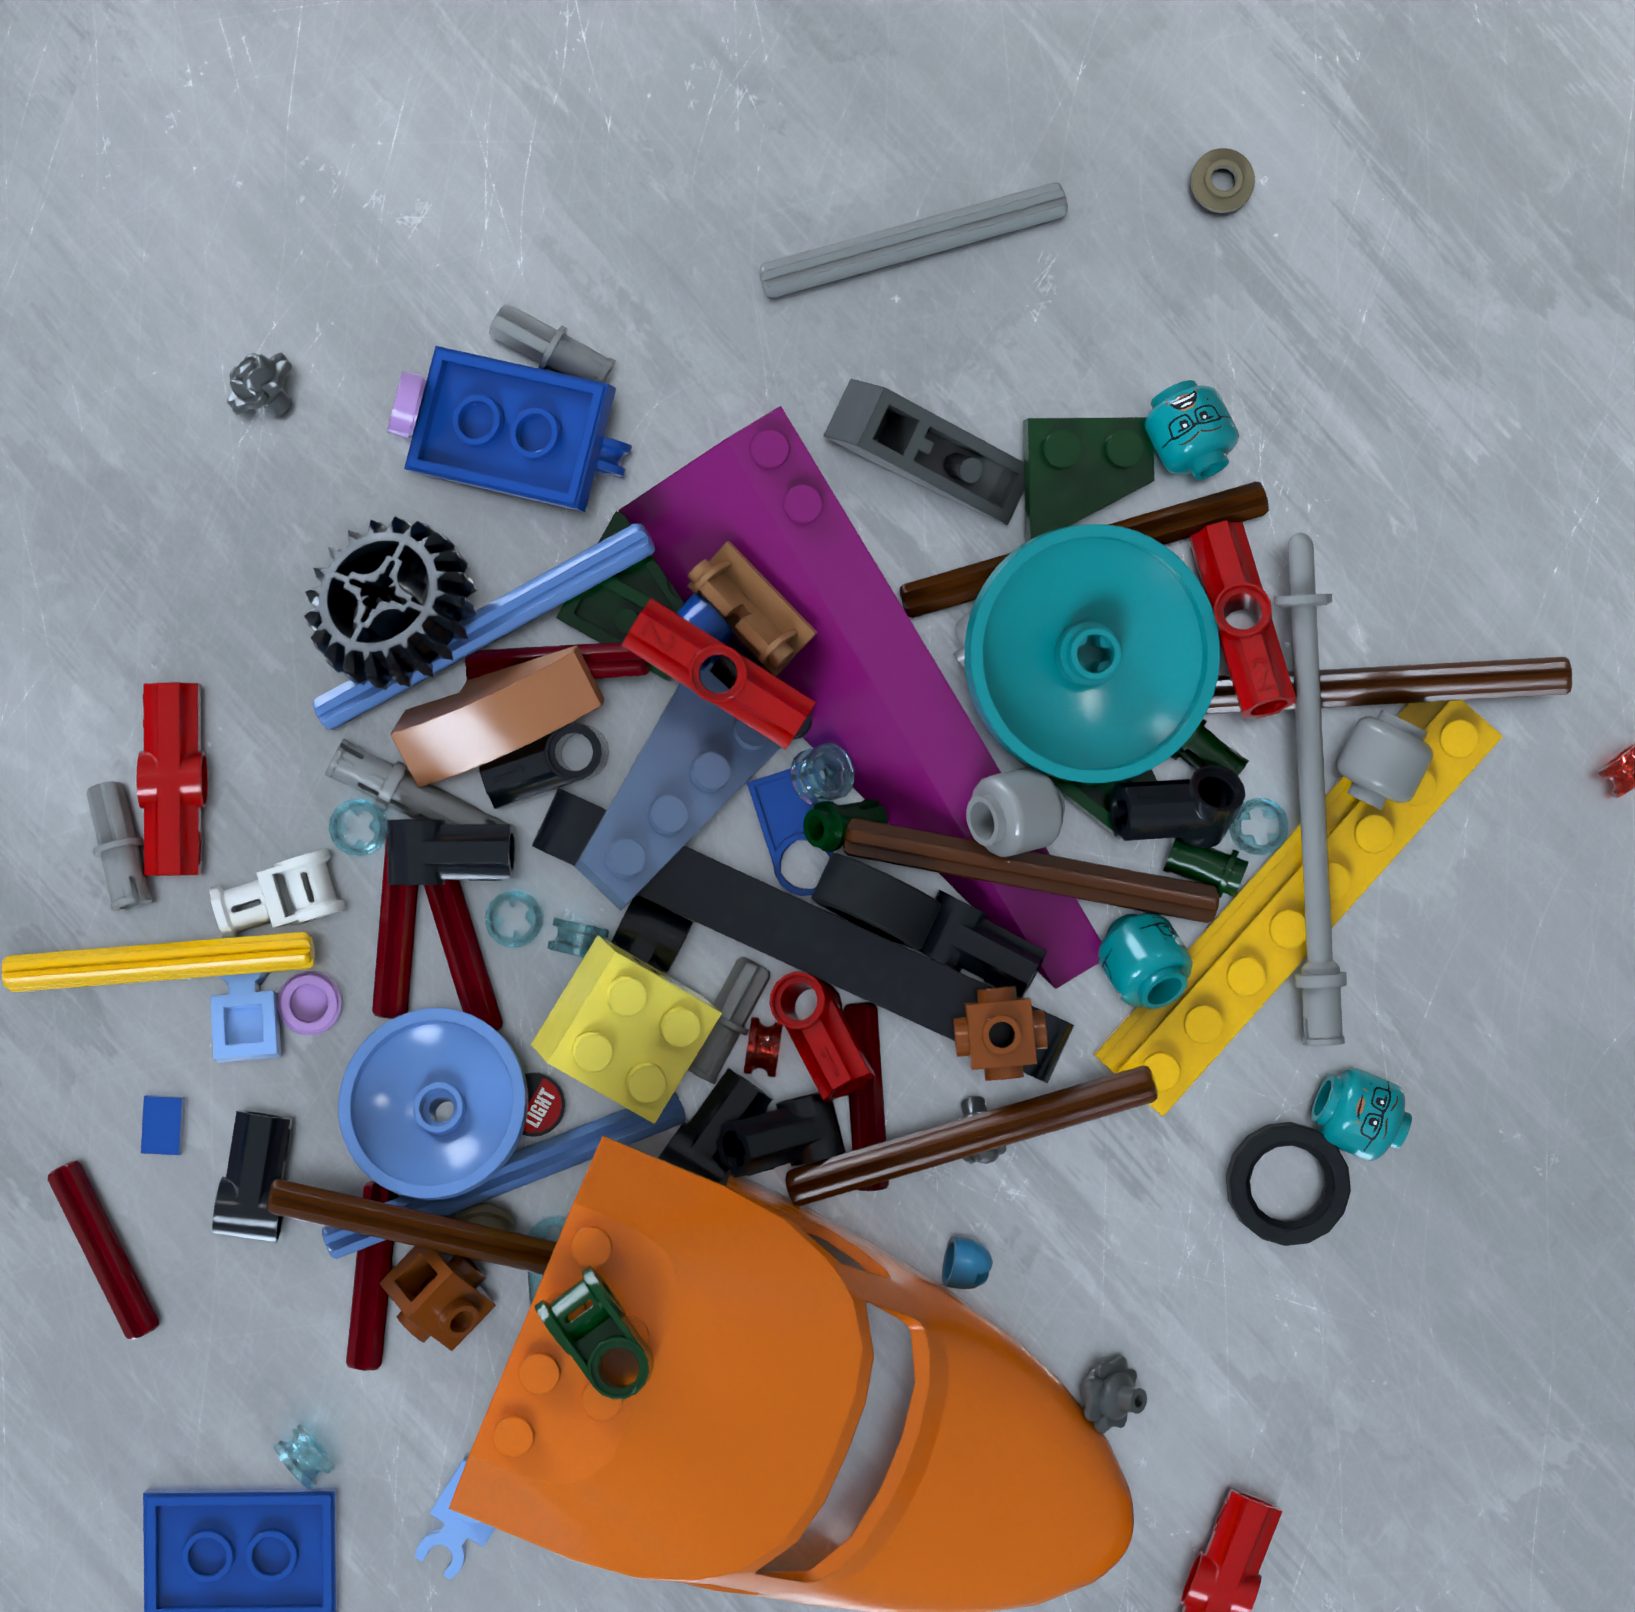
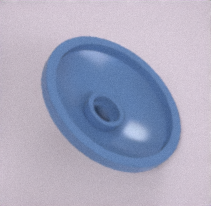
(402, 1079)

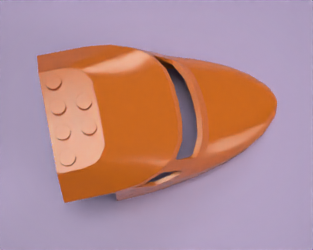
(754, 1406)

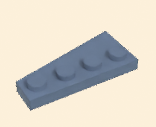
(672, 791)

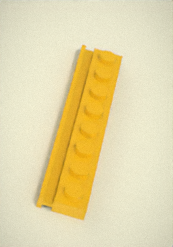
(1263, 928)

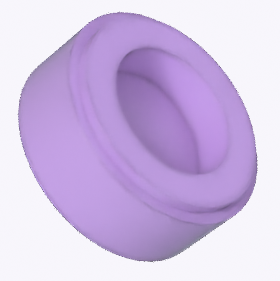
(406, 404)
(310, 1003)

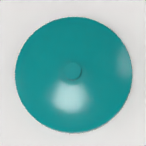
(1092, 653)

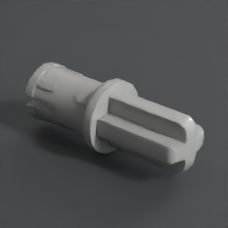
(548, 346)
(118, 846)
(736, 1004)

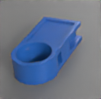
(781, 819)

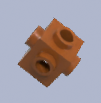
(973, 1030)
(438, 1295)

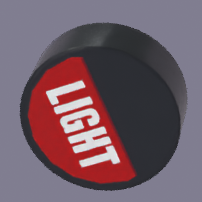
(545, 1104)

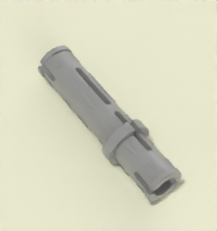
(397, 789)

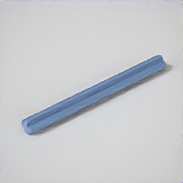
(503, 617)
(527, 1167)

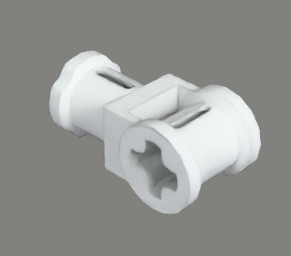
(282, 894)

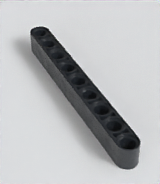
(800, 934)

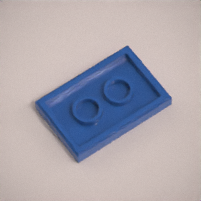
(510, 428)
(240, 1550)

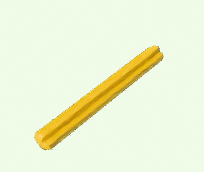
(158, 962)

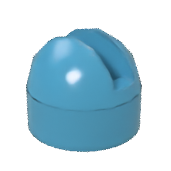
(965, 1263)

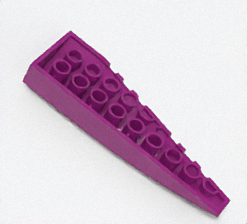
(865, 665)

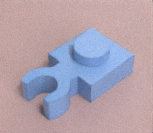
(245, 1020)
(455, 1530)

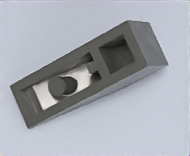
(927, 450)

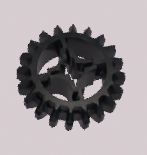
(390, 570)

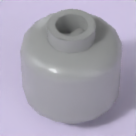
(1385, 759)
(1015, 812)

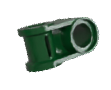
(596, 1332)

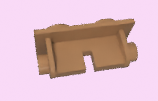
(751, 607)

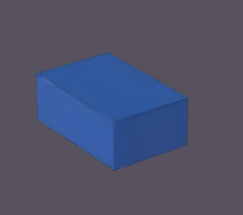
(162, 1125)

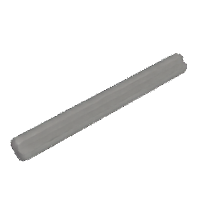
(913, 240)

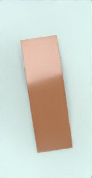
(495, 715)

